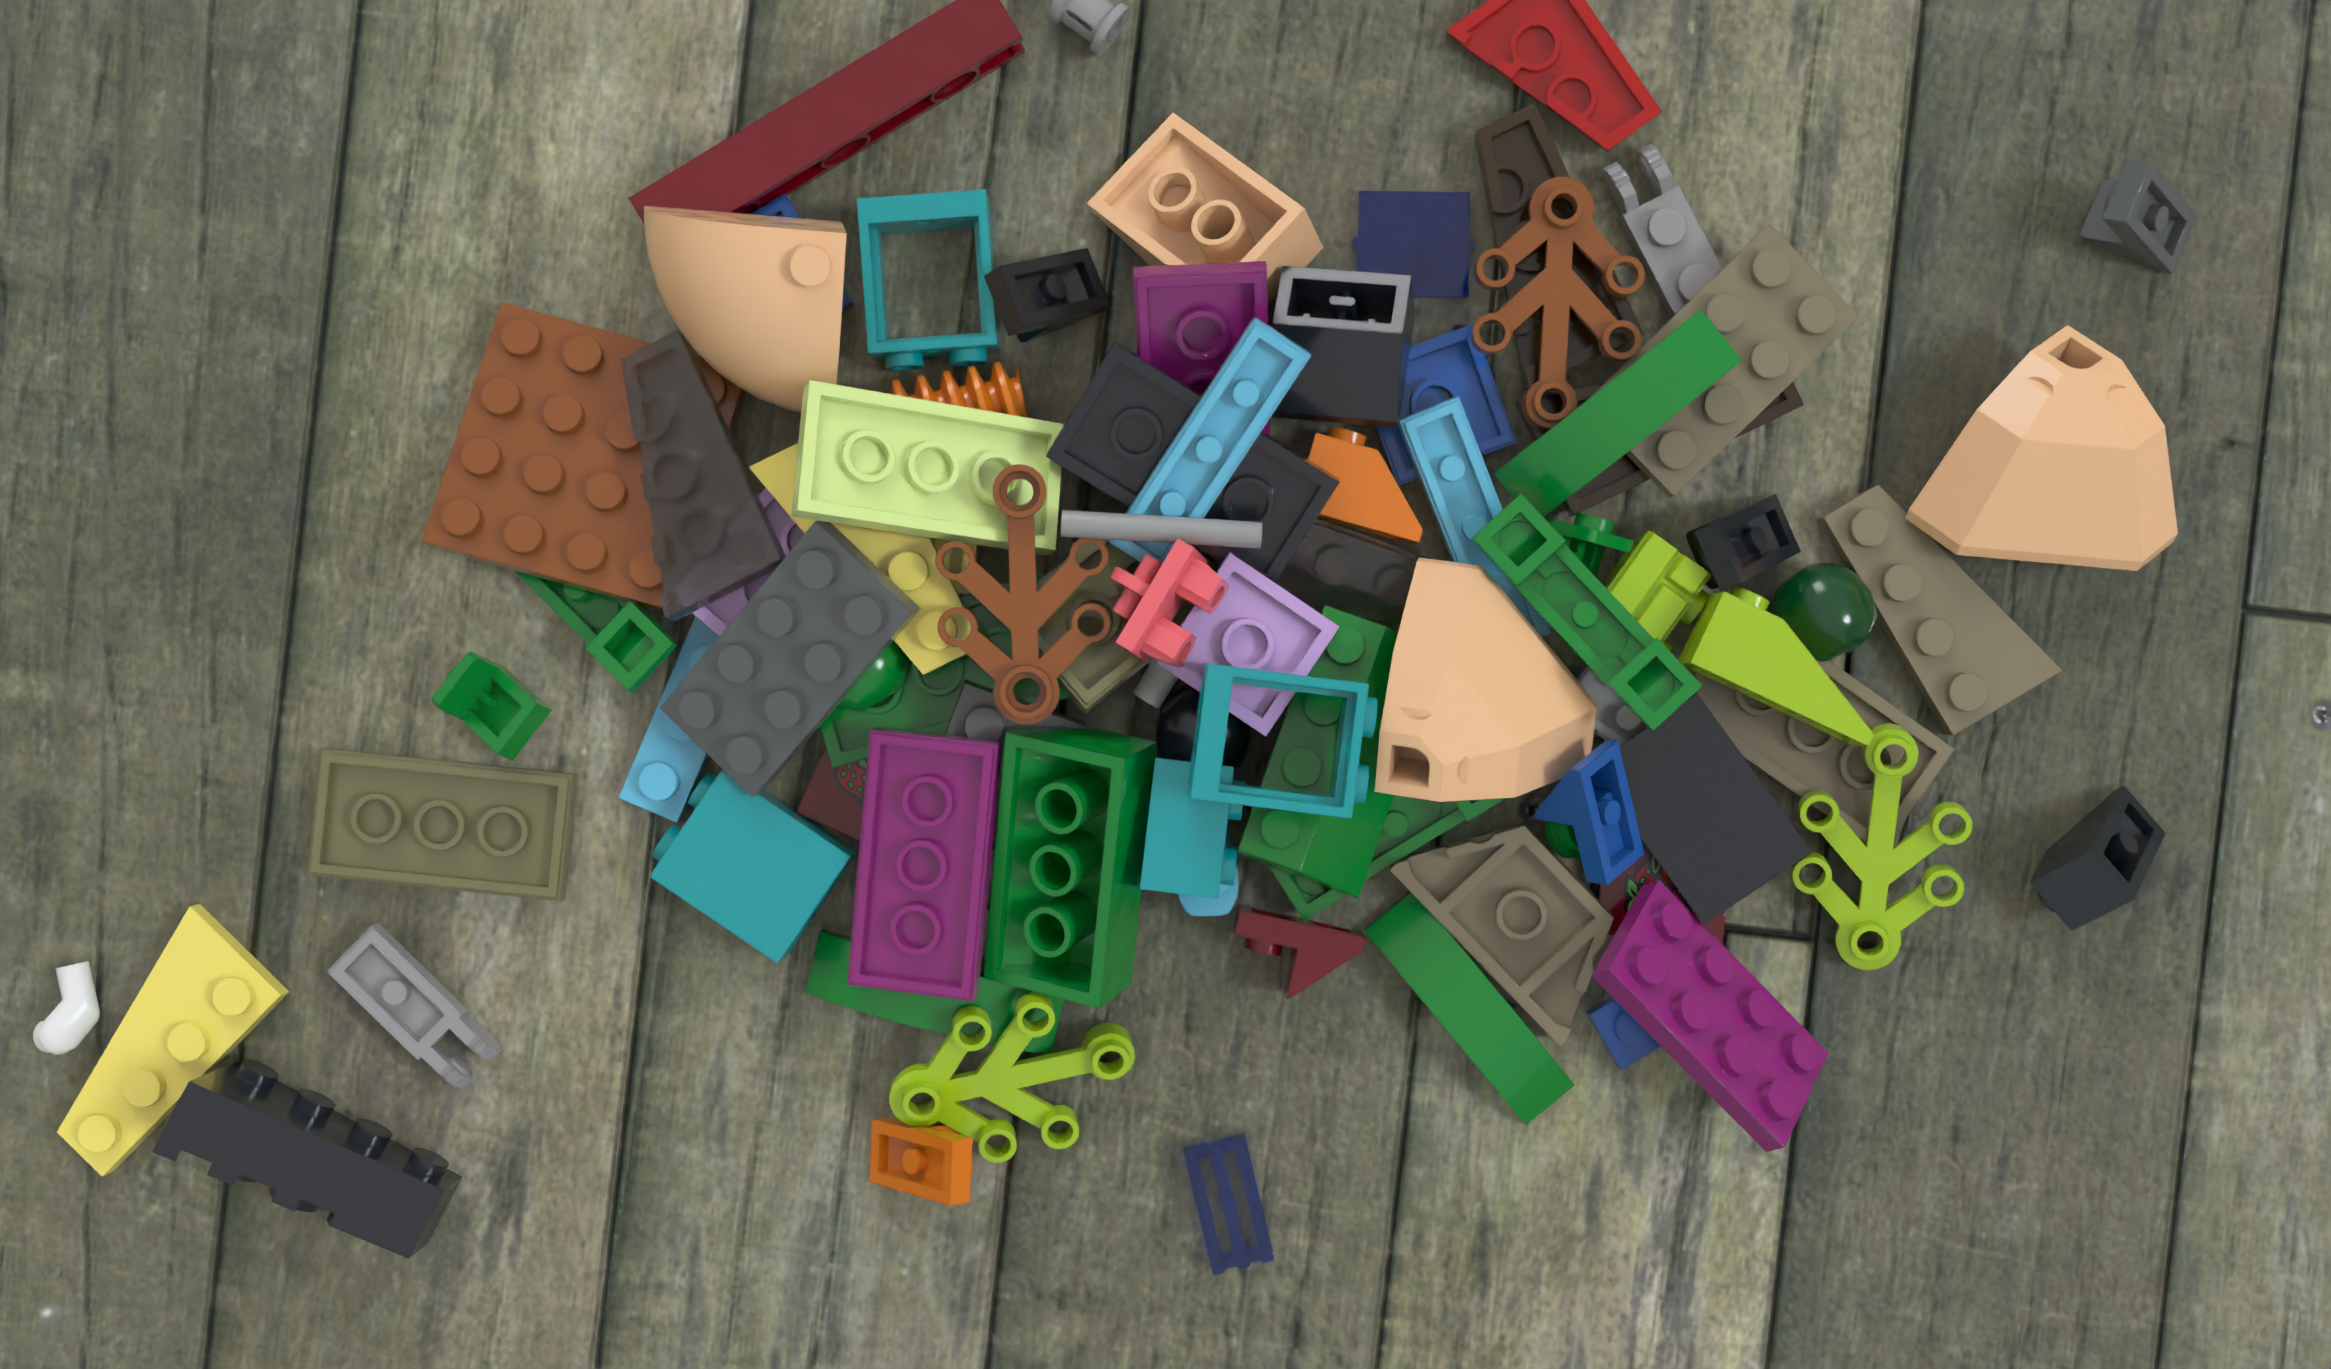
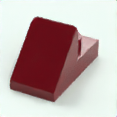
(1315, 945)

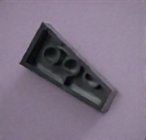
(310, 1156)

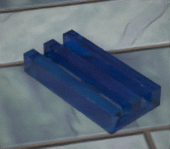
(1241, 1256)

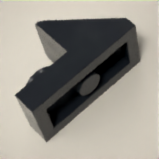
(1046, 293)
(1743, 543)

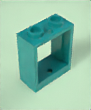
(925, 214)
(1348, 776)

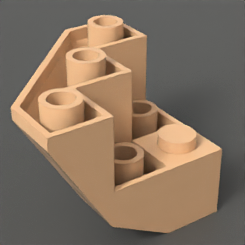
(2057, 467)
(1475, 695)

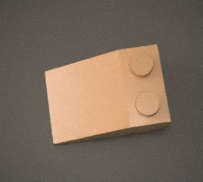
(1200, 205)

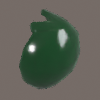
(1826, 609)

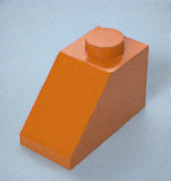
(1367, 491)

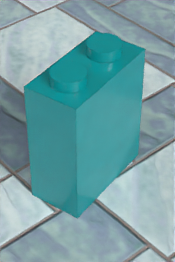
(751, 864)

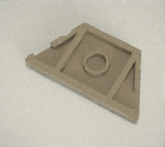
(1516, 917)

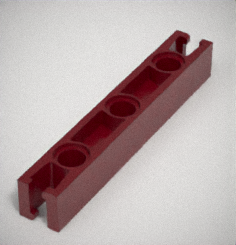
(844, 112)

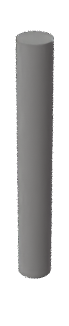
(1161, 529)

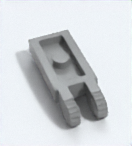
(1663, 231)
(411, 1003)

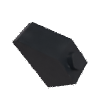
(2099, 861)

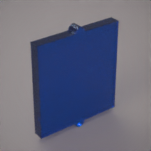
(1417, 237)

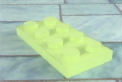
(918, 466)

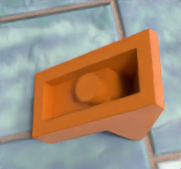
(921, 1160)

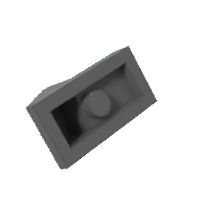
(2140, 217)

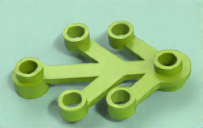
(1879, 860)
(1003, 1078)

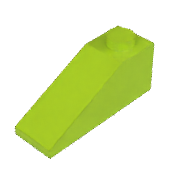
(1766, 661)

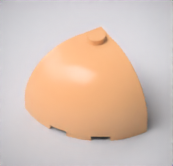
(753, 295)

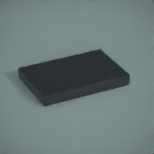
(1706, 811)

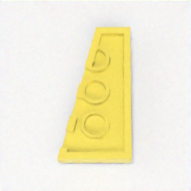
(901, 557)
(179, 1027)

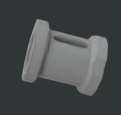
(1094, 20)

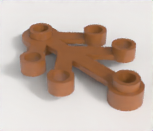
(1557, 292)
(1023, 608)

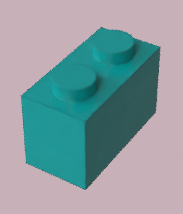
(1187, 835)

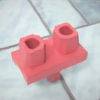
(1154, 598)

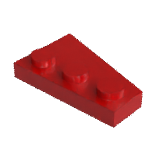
(1563, 62)

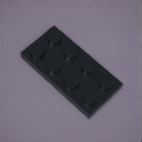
(1131, 420)

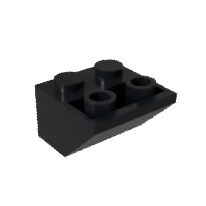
(1357, 342)

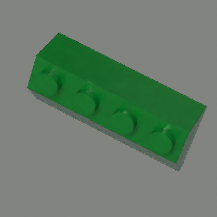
(1316, 846)
(1069, 862)

